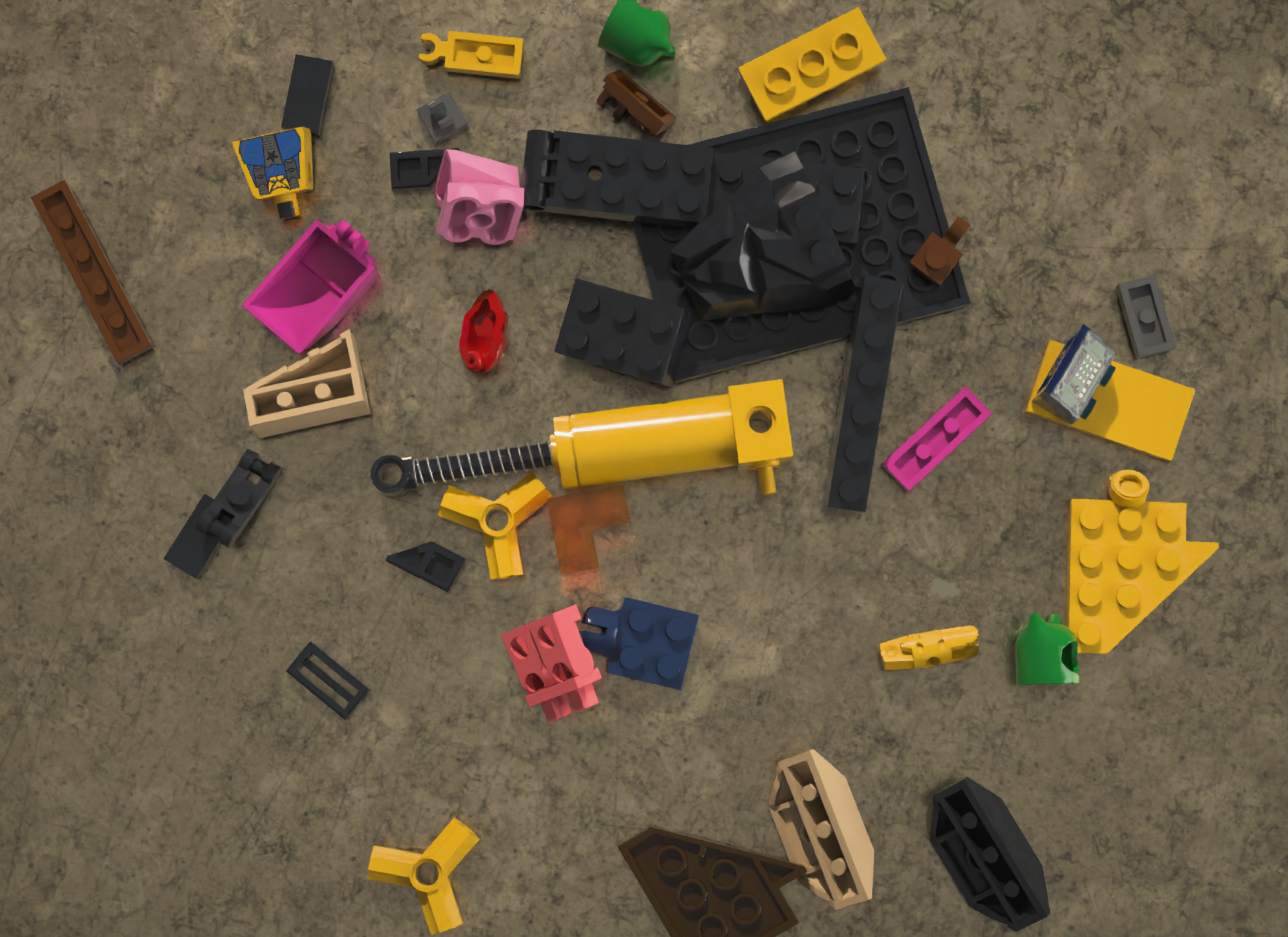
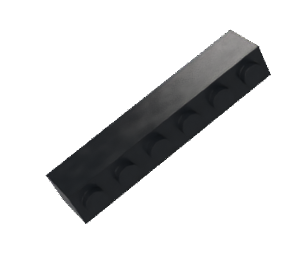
(862, 393)

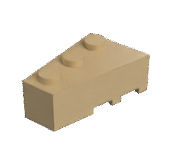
(310, 392)

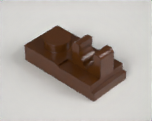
(632, 98)

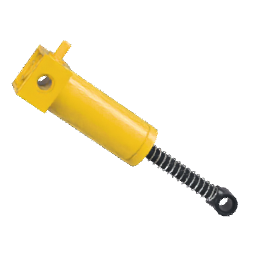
(632, 444)

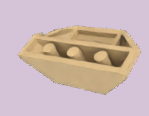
(822, 829)

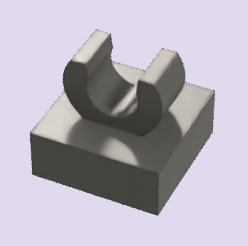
(442, 118)

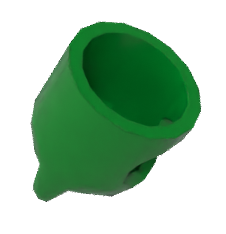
(636, 34)
(1046, 653)

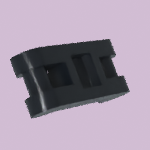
(238, 498)

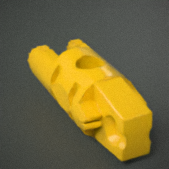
(930, 648)

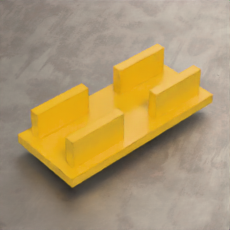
(812, 64)

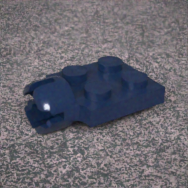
(642, 641)

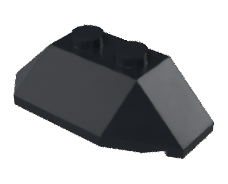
(988, 855)

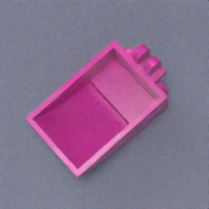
(314, 284)

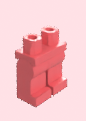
(553, 662)

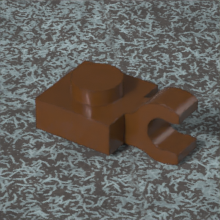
(938, 255)

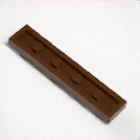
(92, 272)

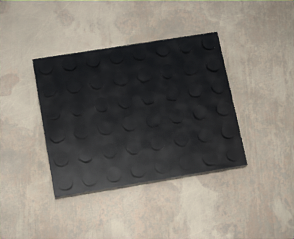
(895, 220)

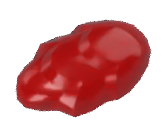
(484, 333)

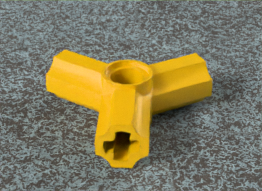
(501, 545)
(402, 869)

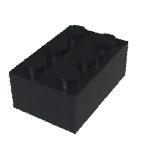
(623, 332)

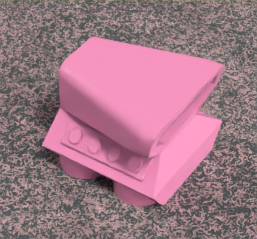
(477, 198)

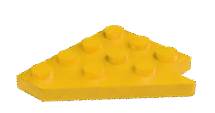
(1124, 566)

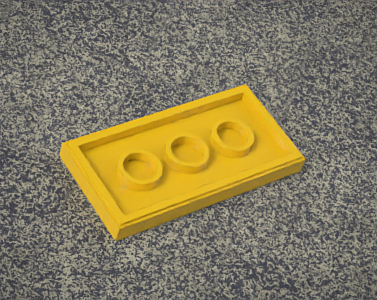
(1129, 411)

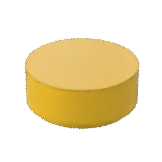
(1129, 488)

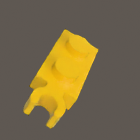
(476, 54)

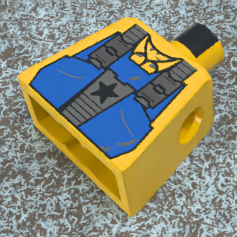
(278, 167)

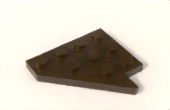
(711, 886)

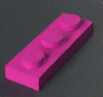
(936, 439)

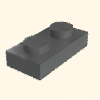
(1145, 316)

